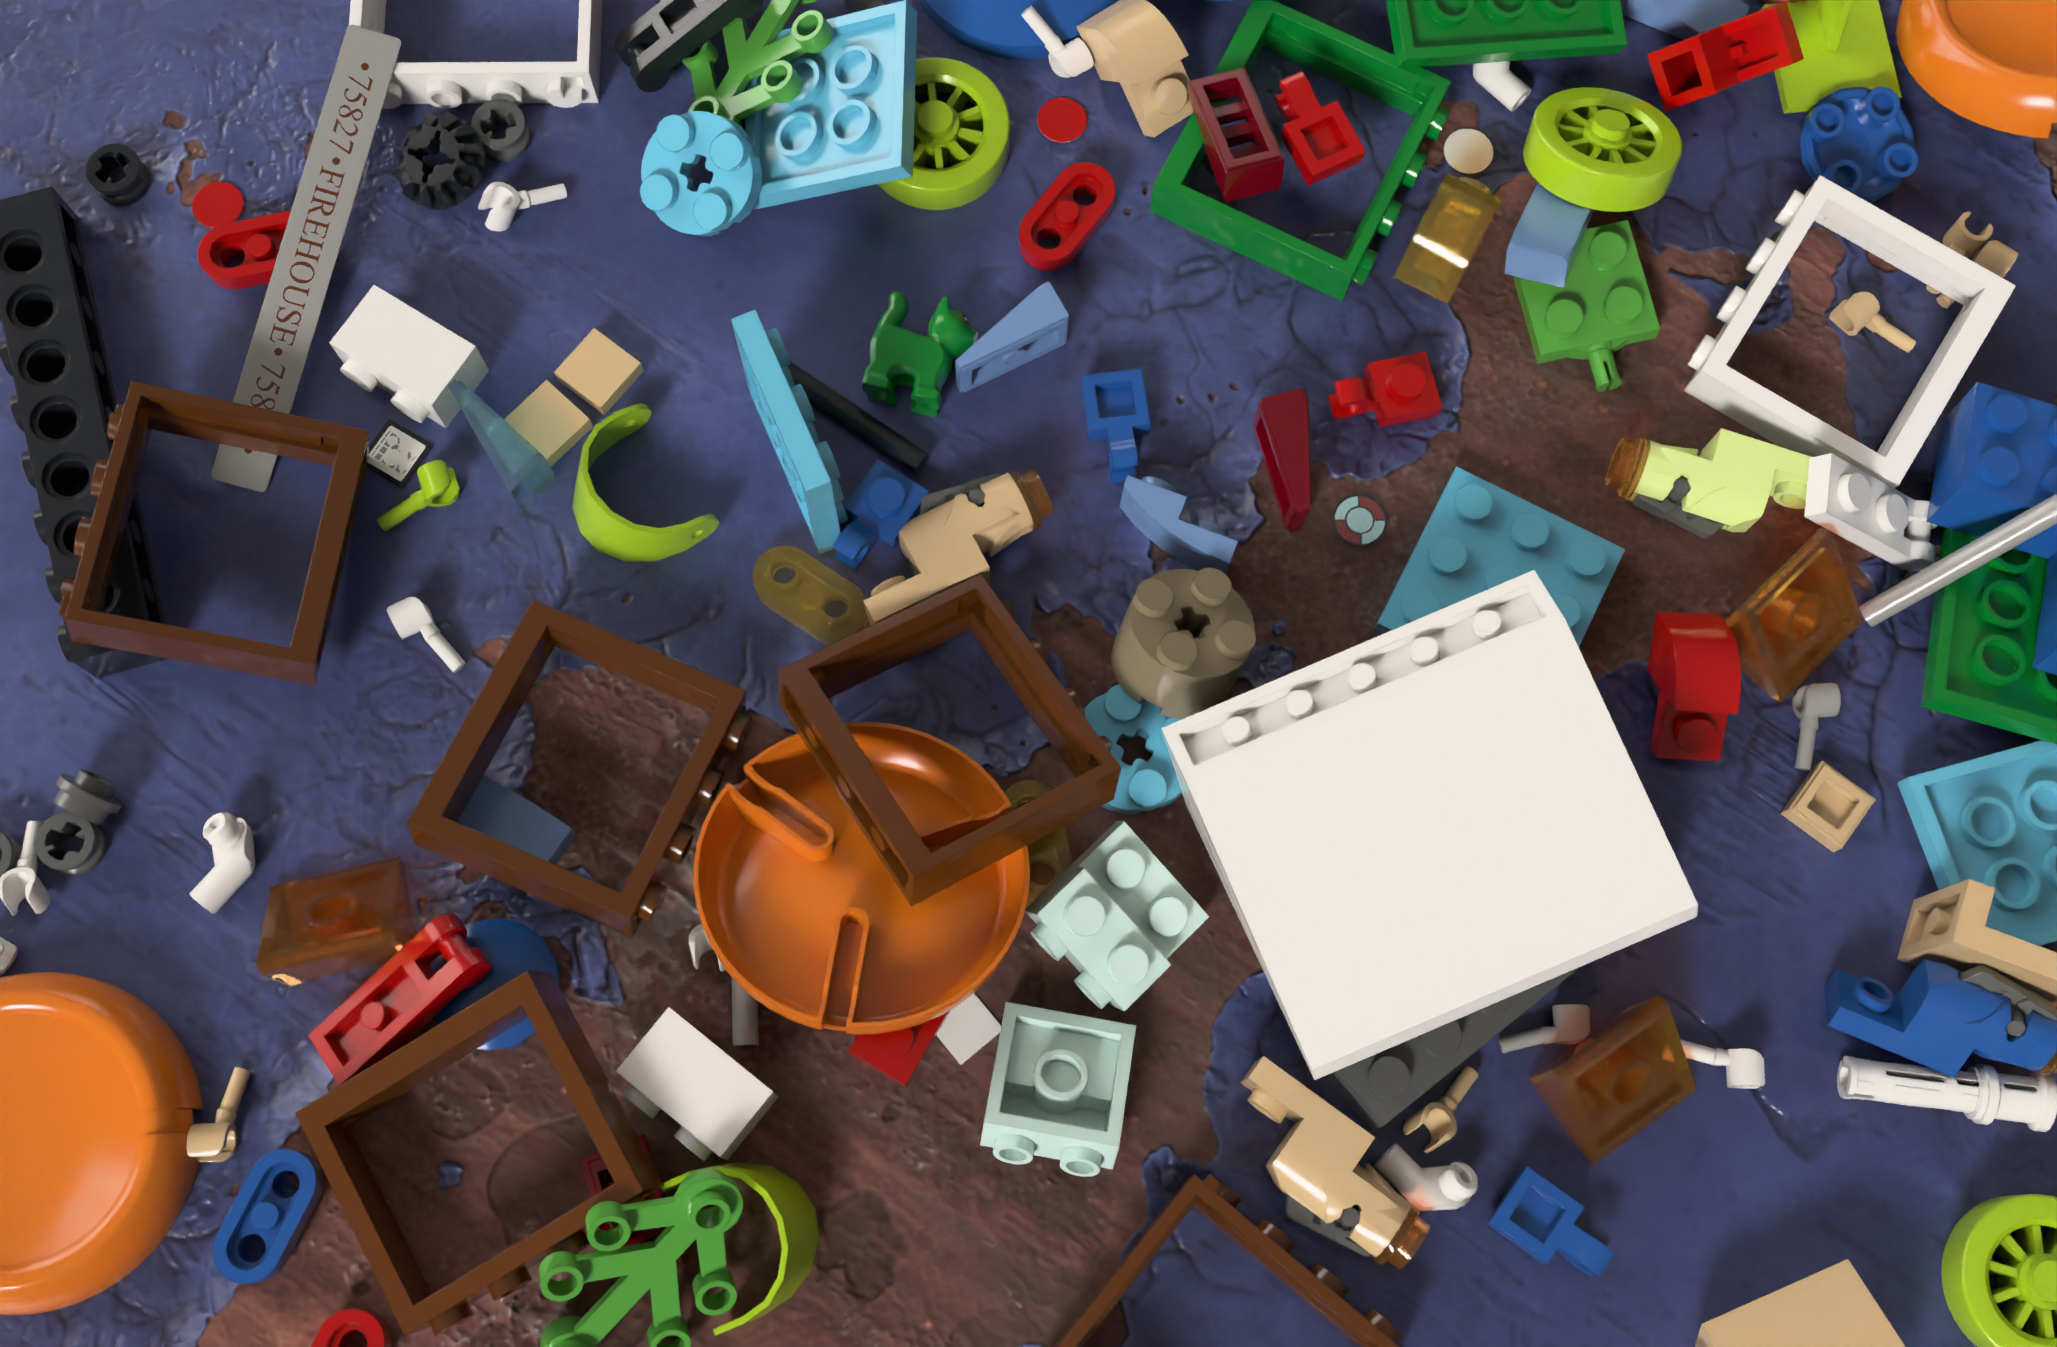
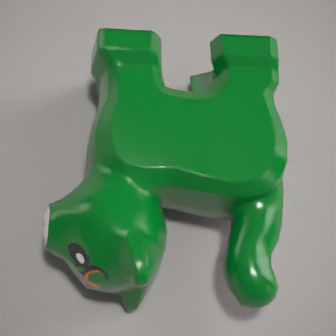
(915, 359)

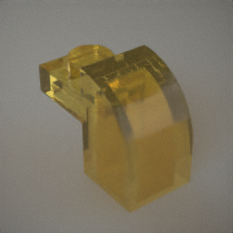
(1448, 236)

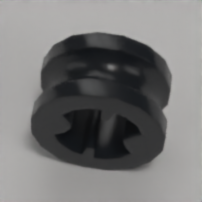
(107, 159)

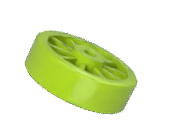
(948, 135)
(1602, 149)
(2023, 1277)

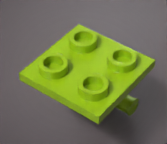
(1841, 49)

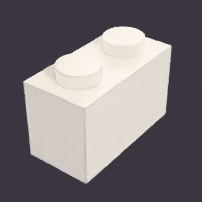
(407, 357)
(696, 1086)

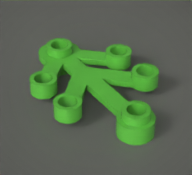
(754, 57)
(649, 1263)

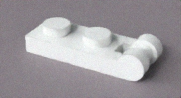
(1869, 513)

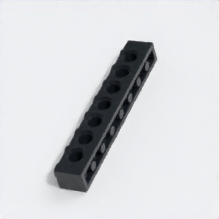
(47, 230)

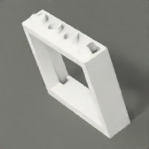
(480, 82)
(1894, 242)

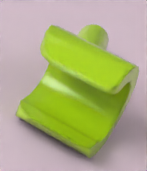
(438, 489)

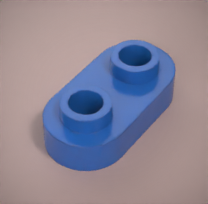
(266, 1212)

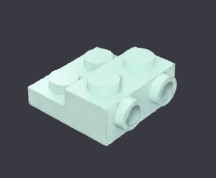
(1115, 918)
(1058, 1089)

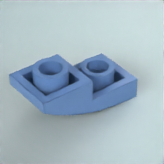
(1158, 512)
(516, 821)

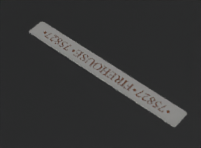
(311, 242)

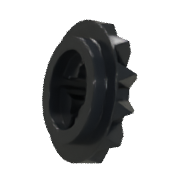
(446, 184)

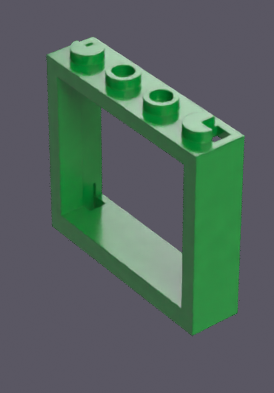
(1342, 60)

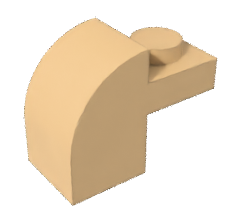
(1144, 54)

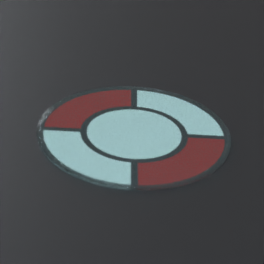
(1359, 520)

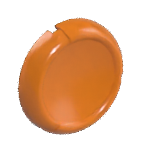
(1985, 59)
(813, 913)
(88, 1137)

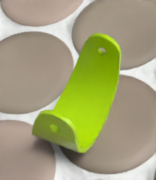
(612, 532)
(795, 1224)

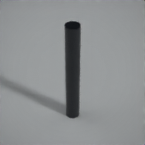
(860, 421)

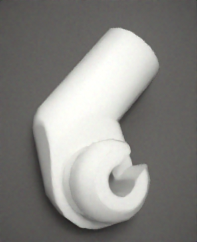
(1501, 83)
(233, 860)
(1428, 1187)

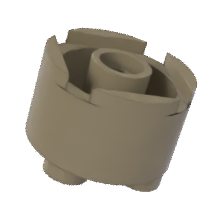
(1183, 641)

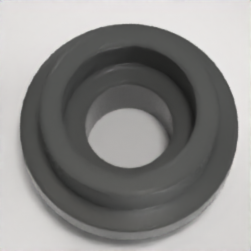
(87, 796)

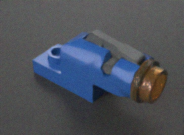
(1947, 1017)

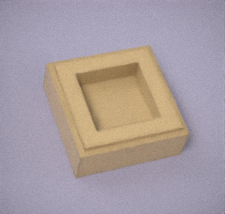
(599, 371)
(549, 422)
(1828, 806)

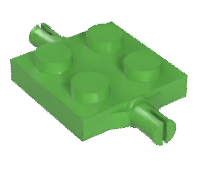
(1598, 308)

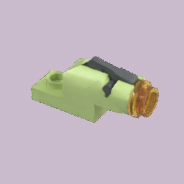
(1710, 491)

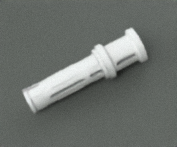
(1977, 1092)

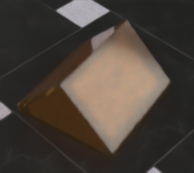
(1795, 617)
(336, 922)
(1618, 1078)

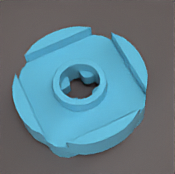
(667, 168)
(1144, 783)

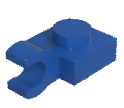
(1116, 411)
(877, 511)
(1542, 1221)

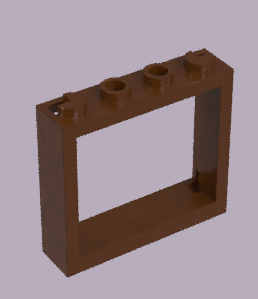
(234, 425)
(1025, 666)
(487, 723)
(328, 1122)
(1262, 1242)

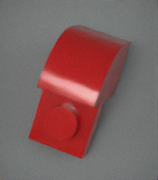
(1725, 56)
(1699, 684)

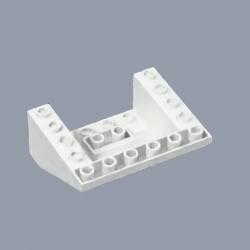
(1427, 823)

